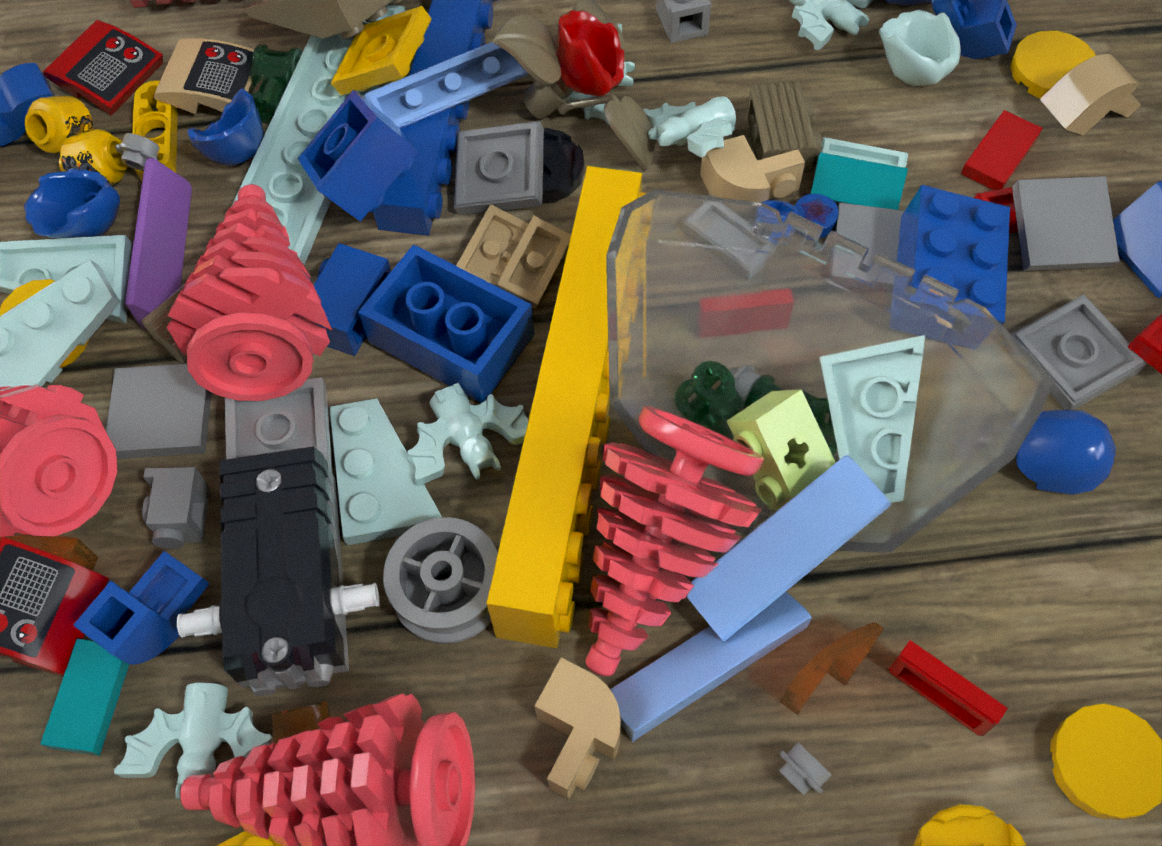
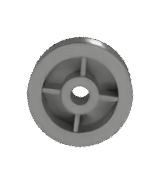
(423, 556)

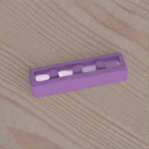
(158, 239)

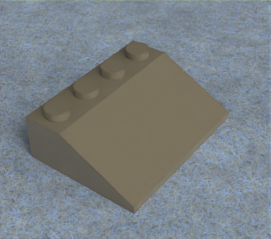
(320, 17)

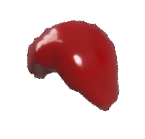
(589, 53)

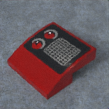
(104, 66)
(41, 604)

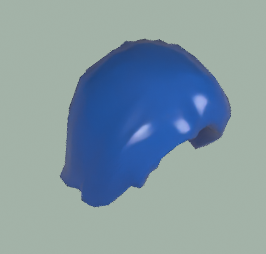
(234, 135)
(72, 205)
(1067, 452)

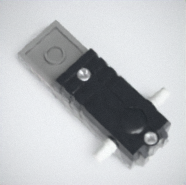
(280, 548)

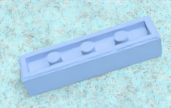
(446, 84)
(787, 546)
(703, 665)

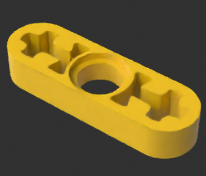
(146, 119)

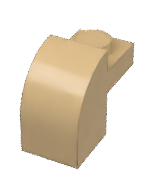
(1090, 93)
(737, 174)
(587, 713)

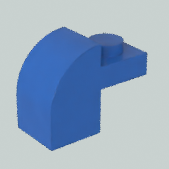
(981, 25)
(143, 621)

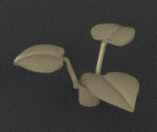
(536, 50)

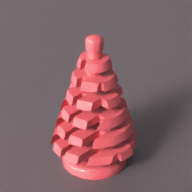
(249, 308)
(52, 460)
(661, 528)
(352, 782)

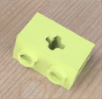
(790, 441)

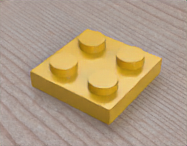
(382, 51)

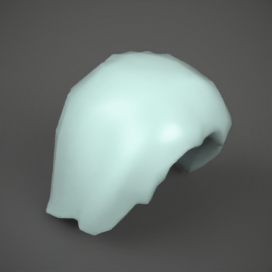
(920, 47)

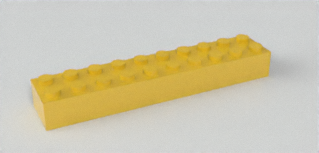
(564, 433)

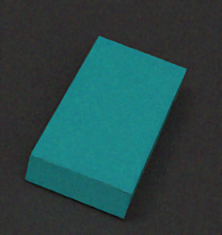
(859, 181)
(85, 700)

